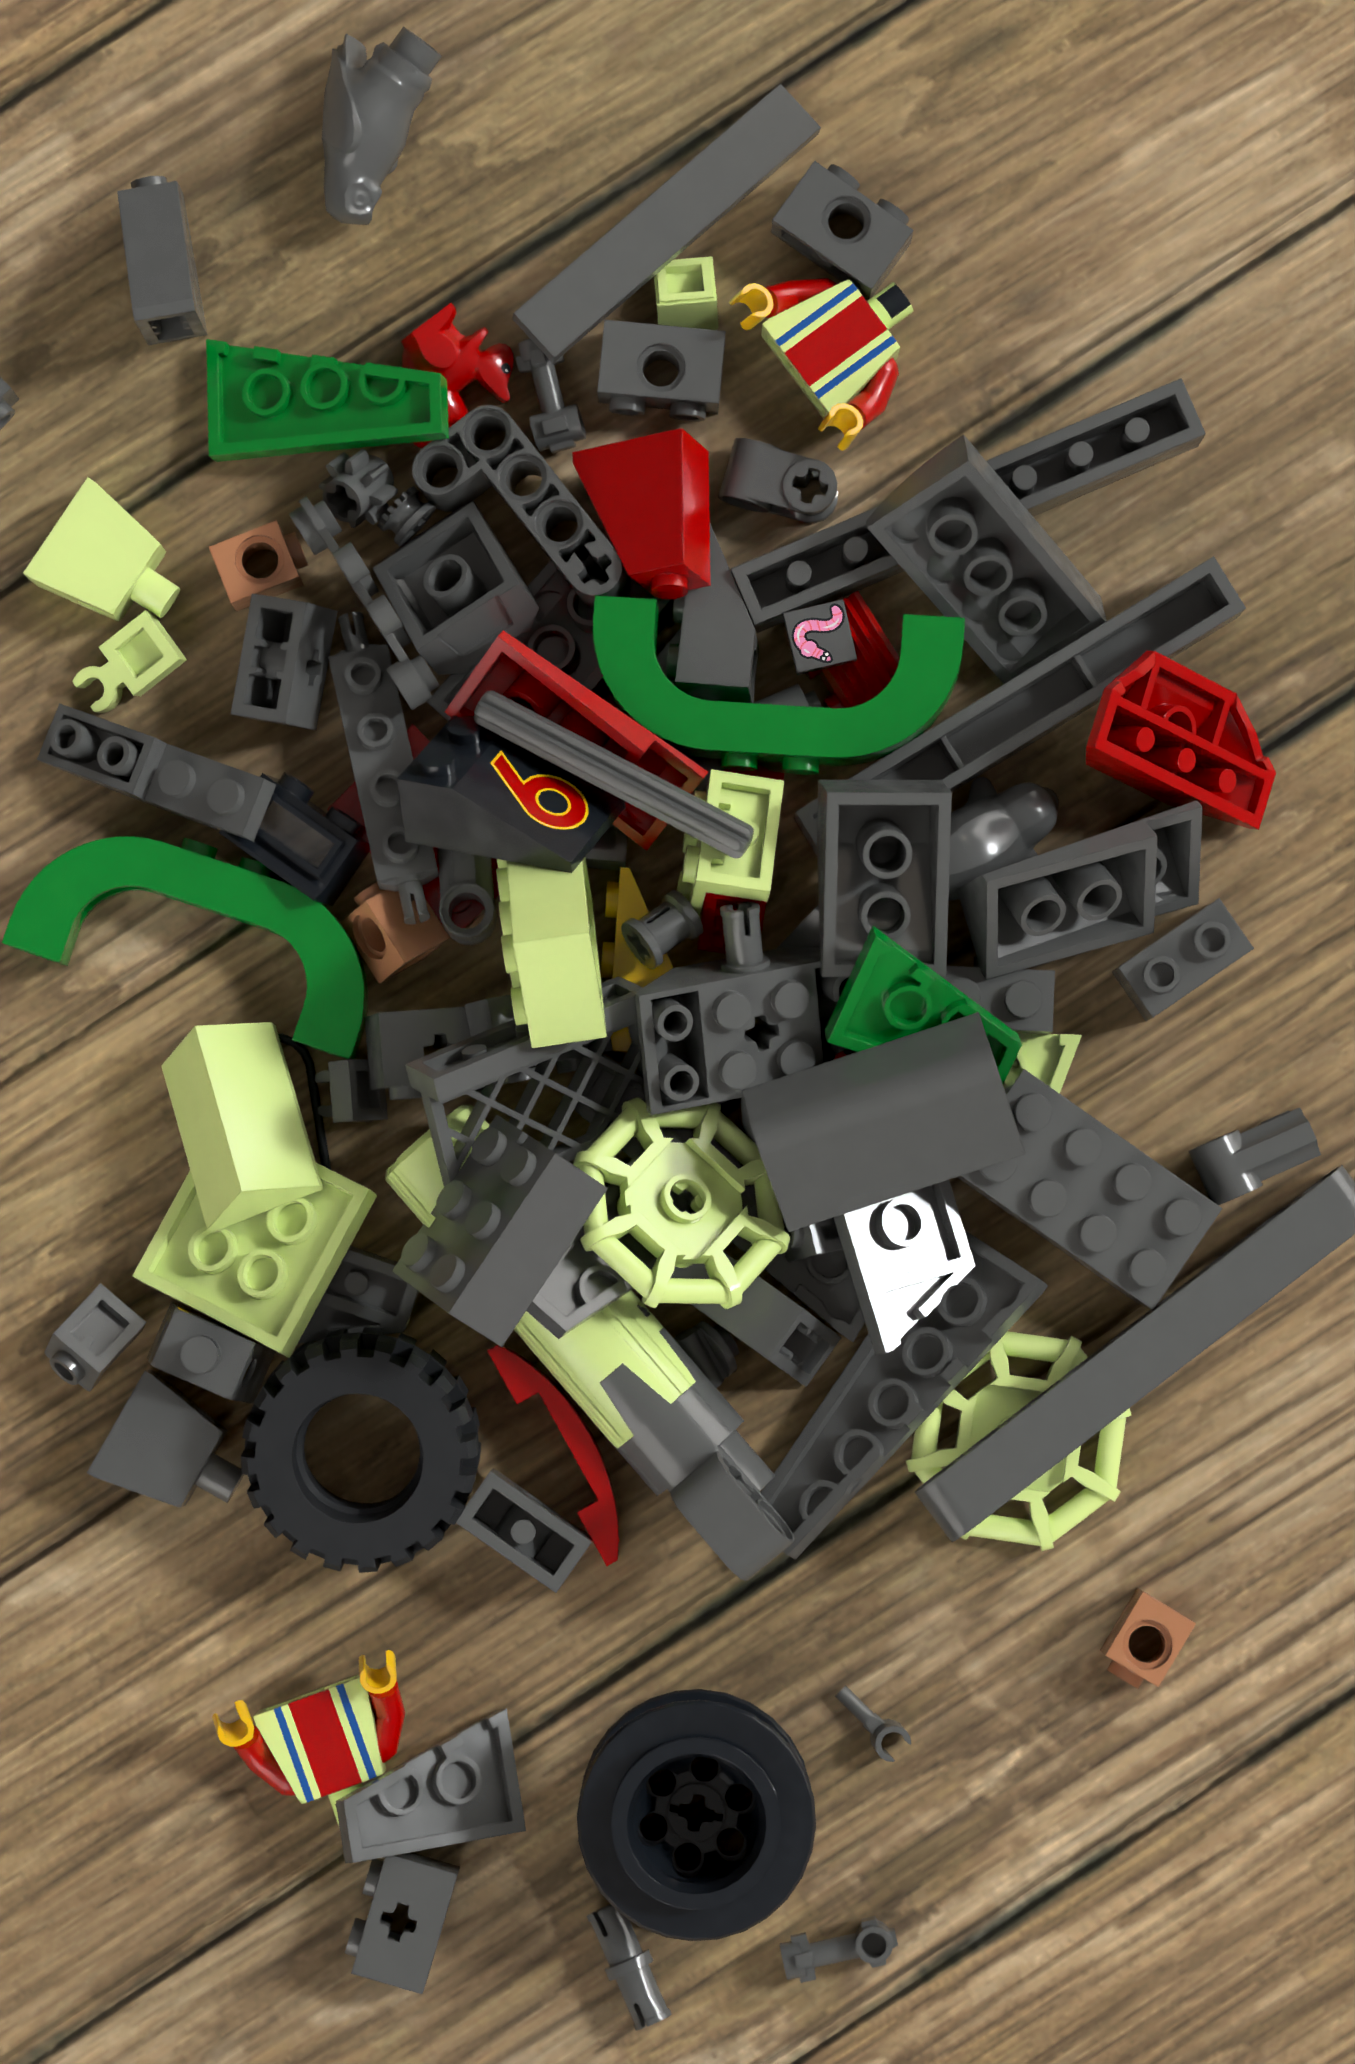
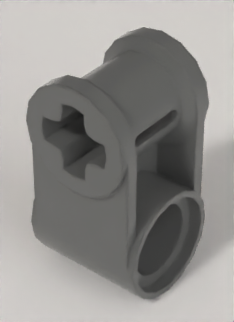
(766, 482)

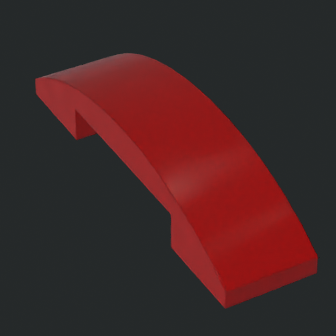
(600, 1515)

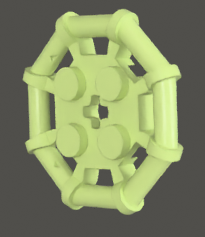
(674, 1235)
(996, 1404)

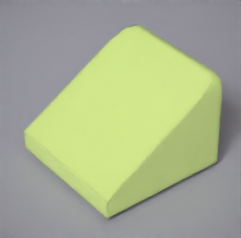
(687, 294)

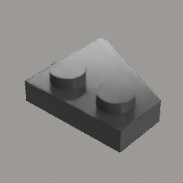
(363, 1296)

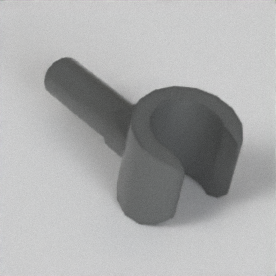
(872, 1722)

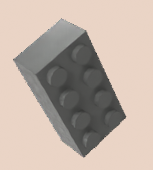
(1094, 1194)

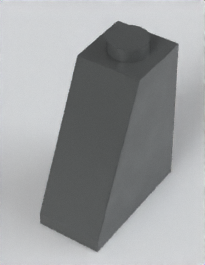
(160, 261)
(771, 1326)

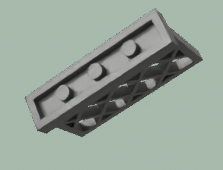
(507, 1049)

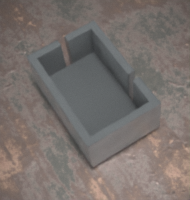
(499, 1230)

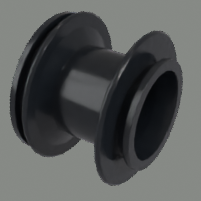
(724, 1889)

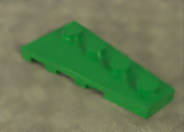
(303, 404)

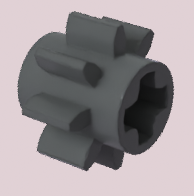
(358, 488)

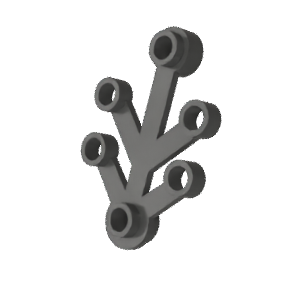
(318, 529)

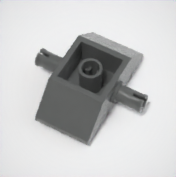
(734, 1020)

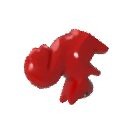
(444, 350)

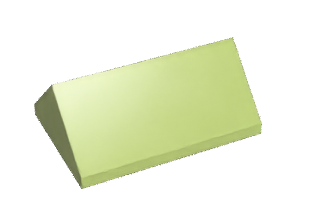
(239, 1121)

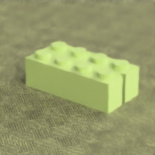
(551, 952)

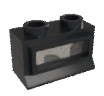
(304, 843)

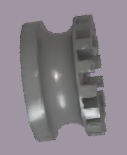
(407, 517)

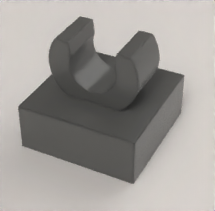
(351, 1093)

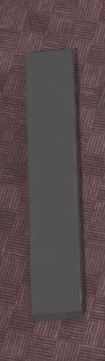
(666, 223)

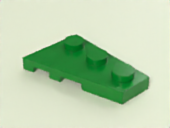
(898, 996)

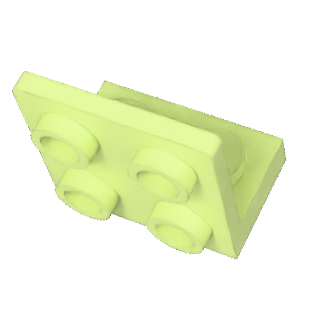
(712, 871)

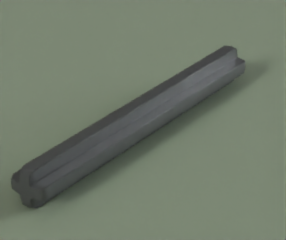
(613, 774)

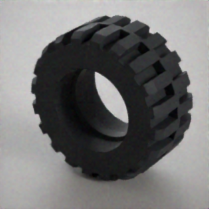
(346, 1529)

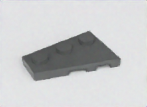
(438, 1798)

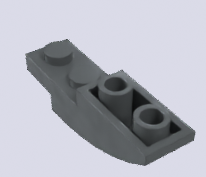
(156, 772)

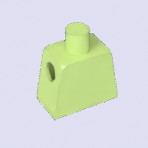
(102, 558)

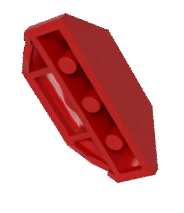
(1181, 741)

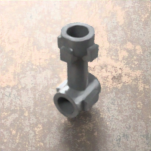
(558, 424)
(871, 1943)

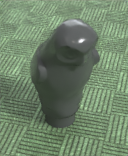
(369, 118)

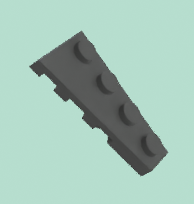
(585, 1282)

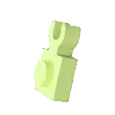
(136, 658)

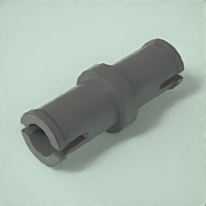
(629, 1967)

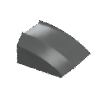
(456, 591)

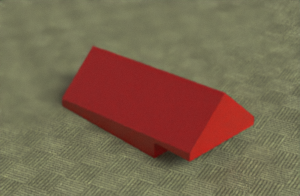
(548, 691)

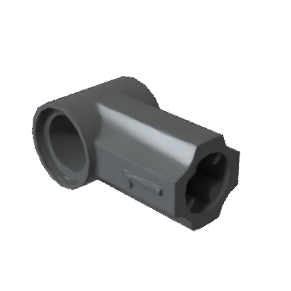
(461, 879)
(1243, 1160)

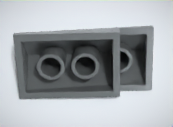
(1085, 893)

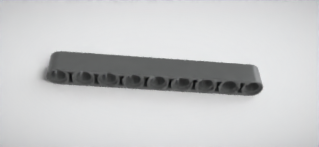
(1142, 1356)

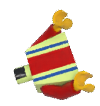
(832, 344)
(323, 1738)

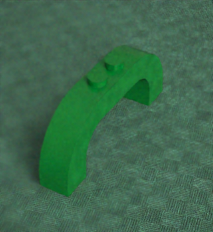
(768, 732)
(76, 882)

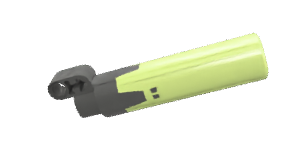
(642, 1399)

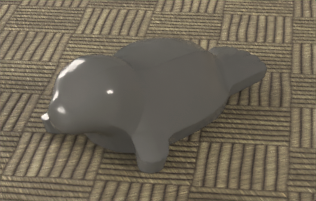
(997, 829)

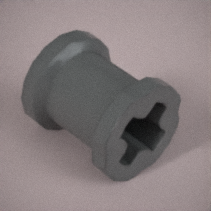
(662, 929)

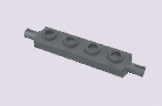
(378, 756)

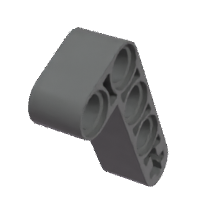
(537, 512)

